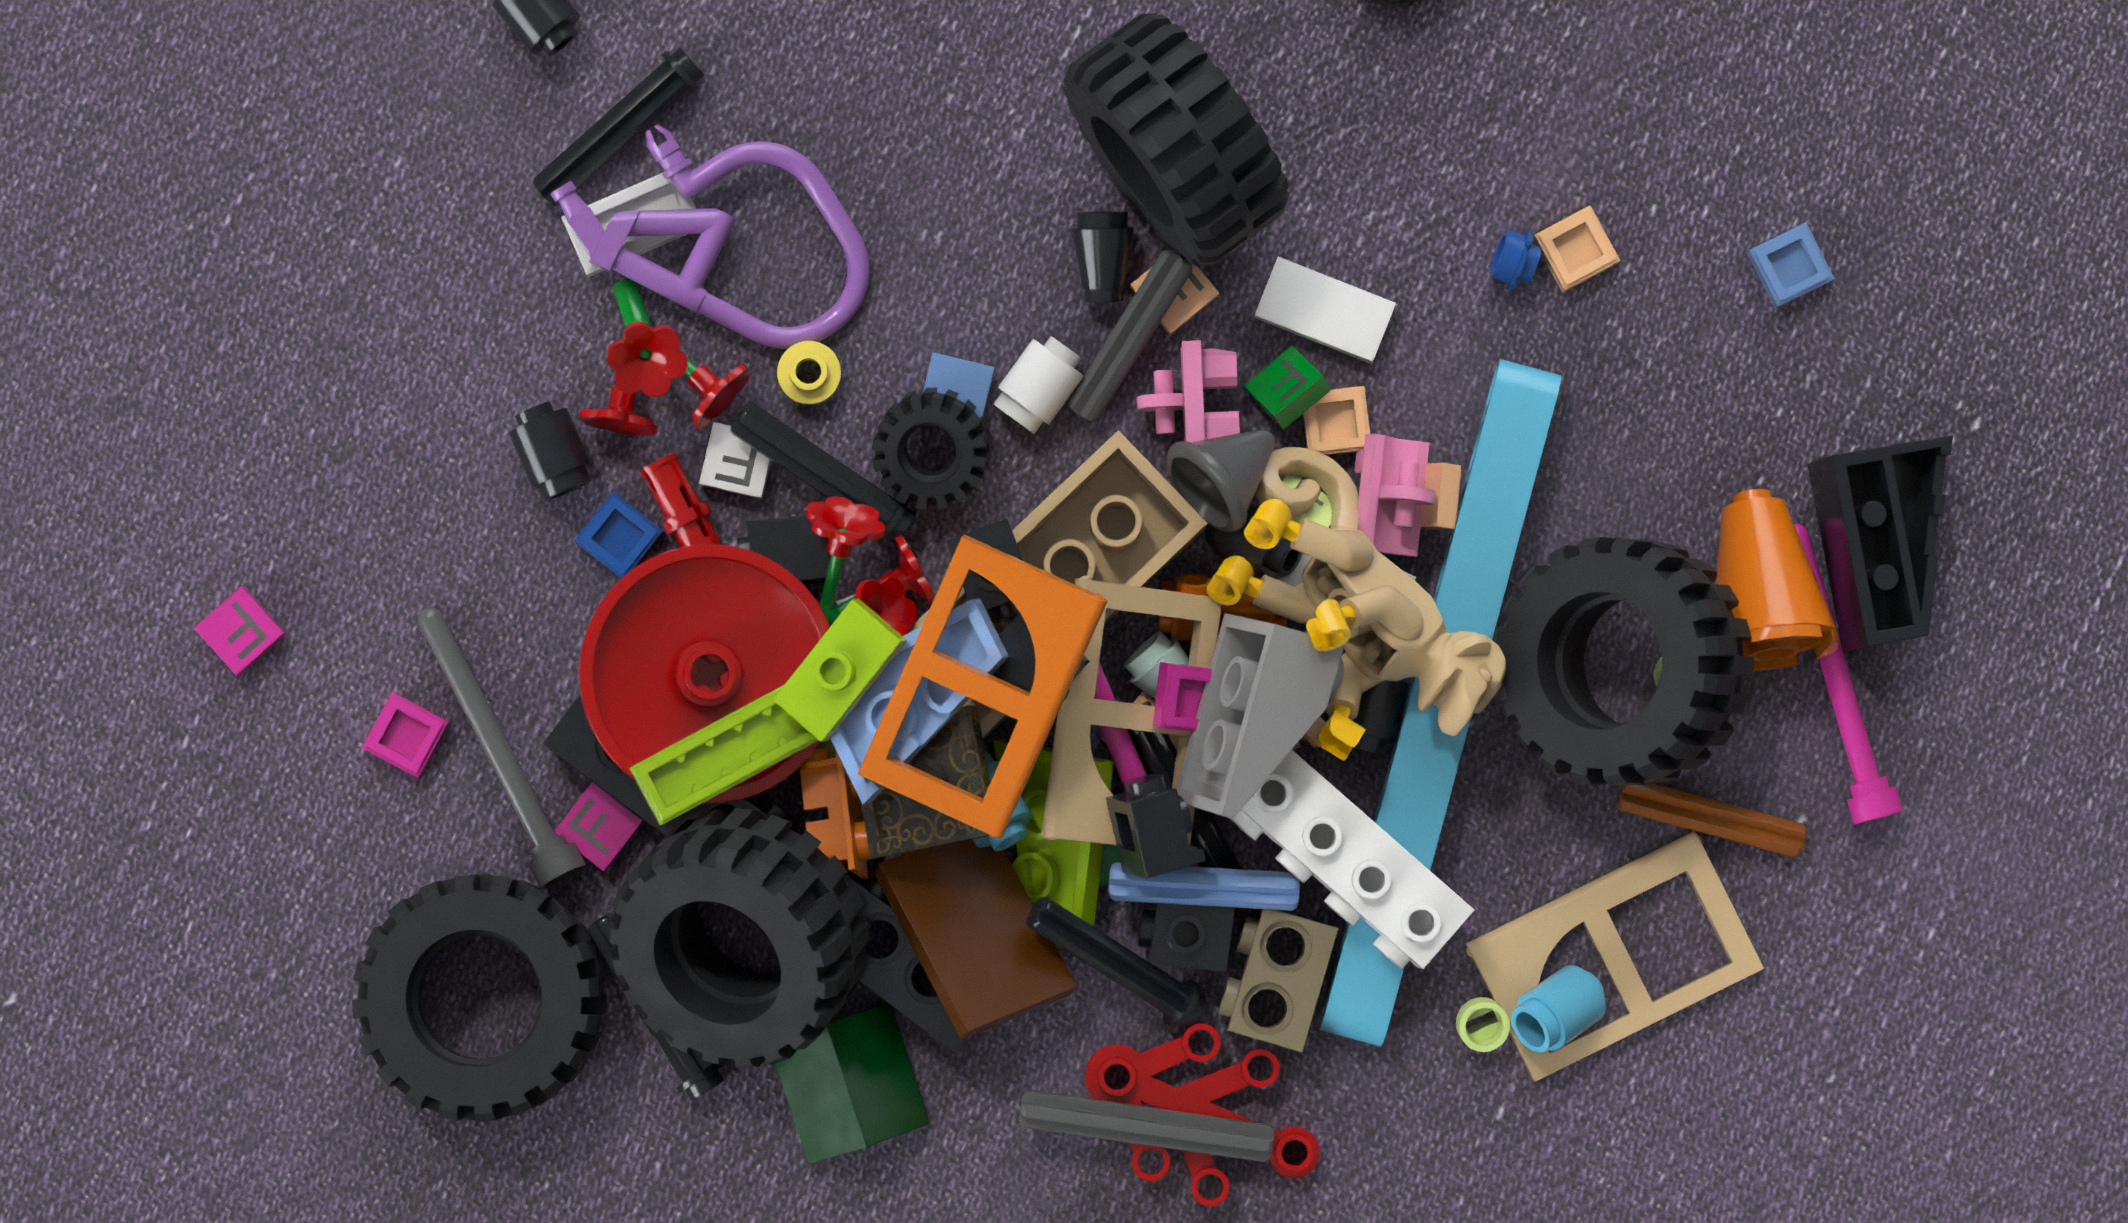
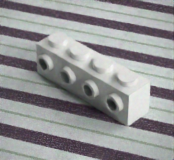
(1354, 860)

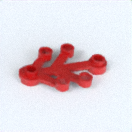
(1192, 1098)

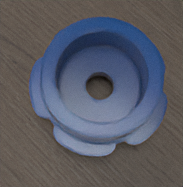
(1515, 258)

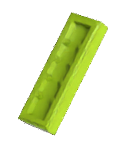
(719, 757)

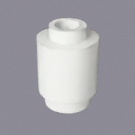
(1039, 383)

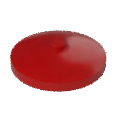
(690, 645)

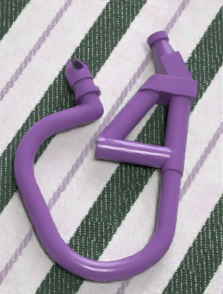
(714, 227)

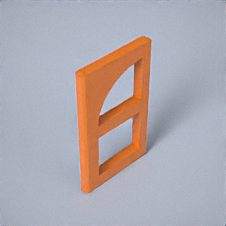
(1061, 627)

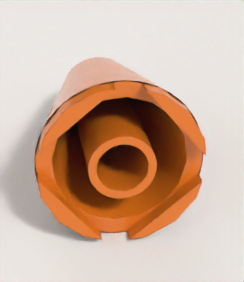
(1772, 581)

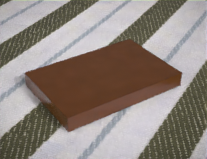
(972, 935)

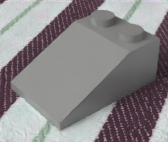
(1254, 710)

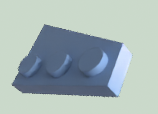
(966, 637)

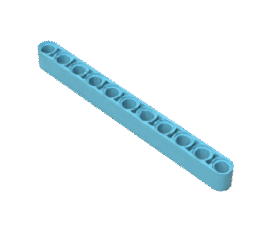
(1469, 600)

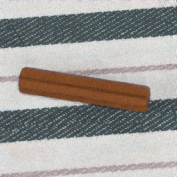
(1713, 818)

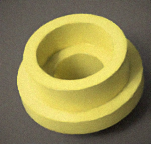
(814, 392)

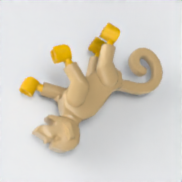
(1357, 601)

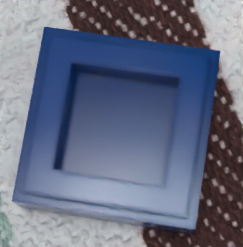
(619, 535)

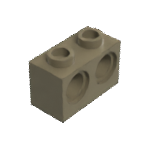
(1296, 983)

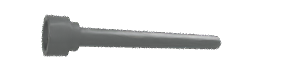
(551, 854)

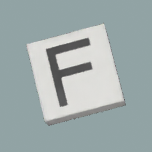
(733, 464)

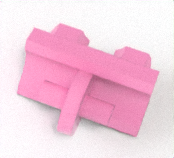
(1199, 371)
(1392, 492)

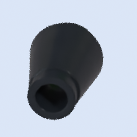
(1102, 253)

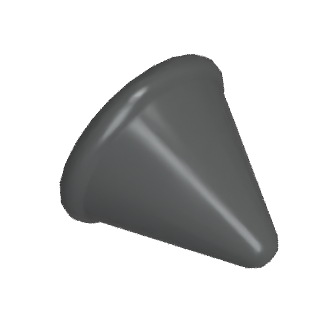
(1221, 475)

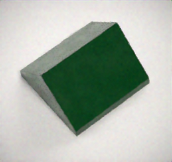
(852, 1086)

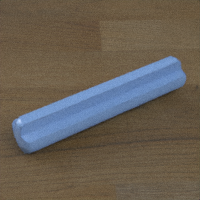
(1208, 888)

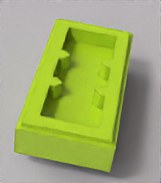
(840, 670)

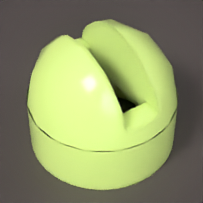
(1487, 1034)

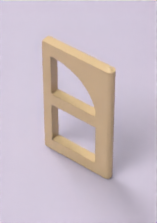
(1075, 790)
(1516, 952)

